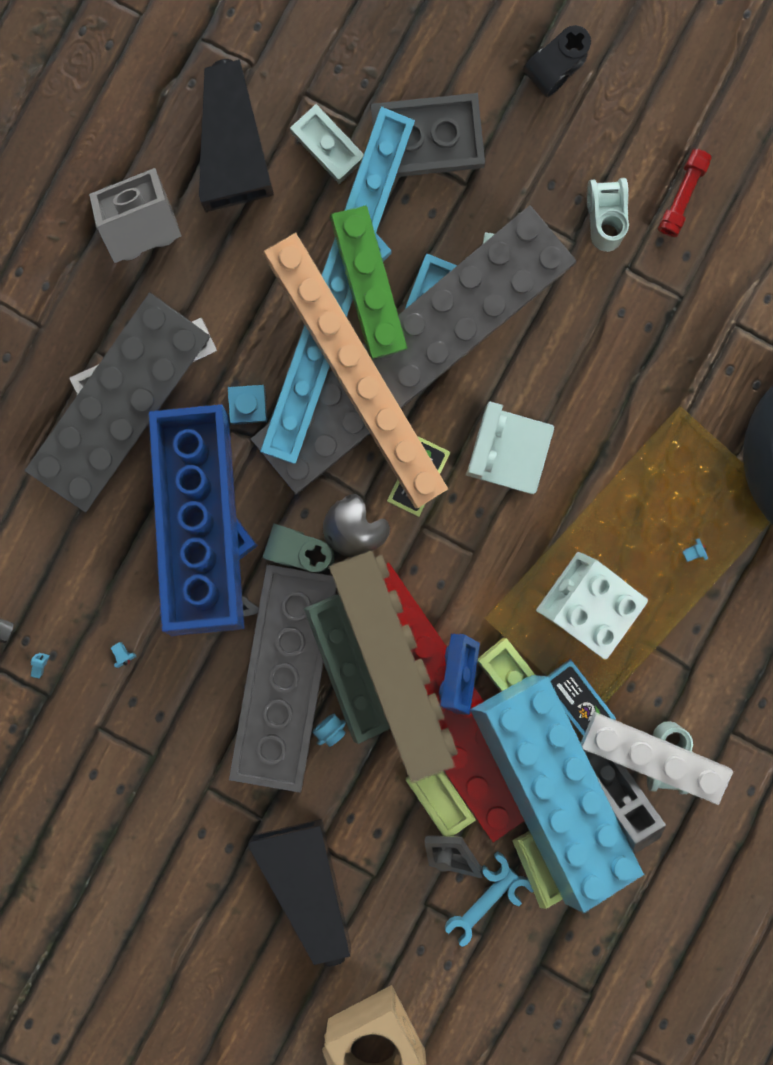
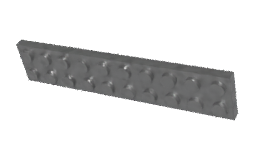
(438, 333)

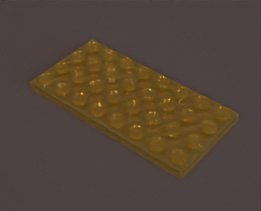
(637, 526)

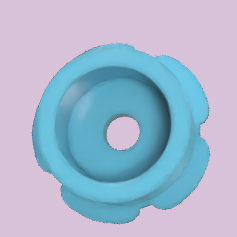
(329, 730)

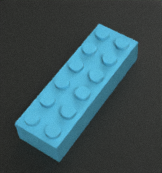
(557, 792)

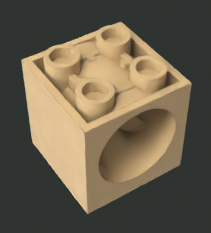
(378, 1015)

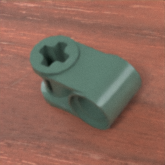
(293, 549)

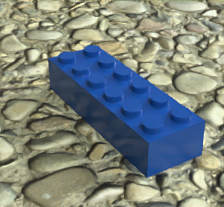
(195, 521)

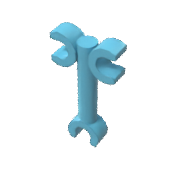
(504, 880)

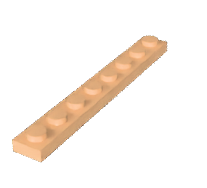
(355, 370)

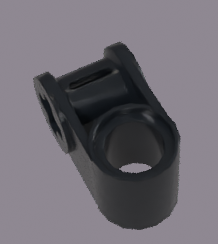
(555, 63)

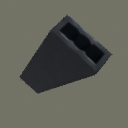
(231, 148)
(304, 881)

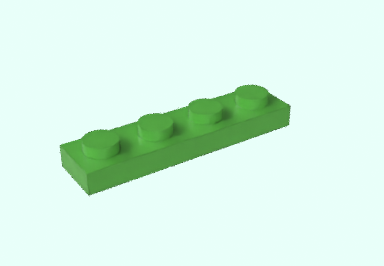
(368, 282)

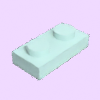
(327, 143)

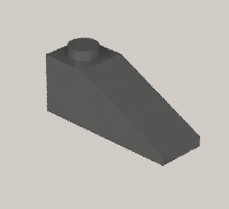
(631, 807)

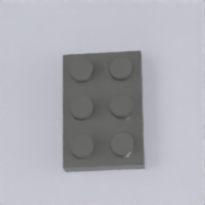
(443, 134)

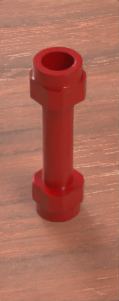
(695, 167)

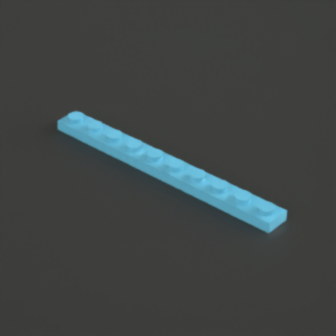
(308, 364)

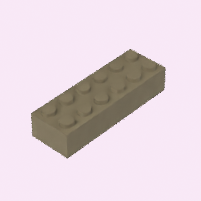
(394, 672)

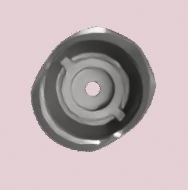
(348, 530)

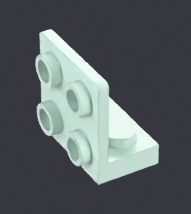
(510, 449)
(592, 604)

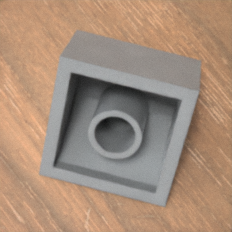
(134, 216)

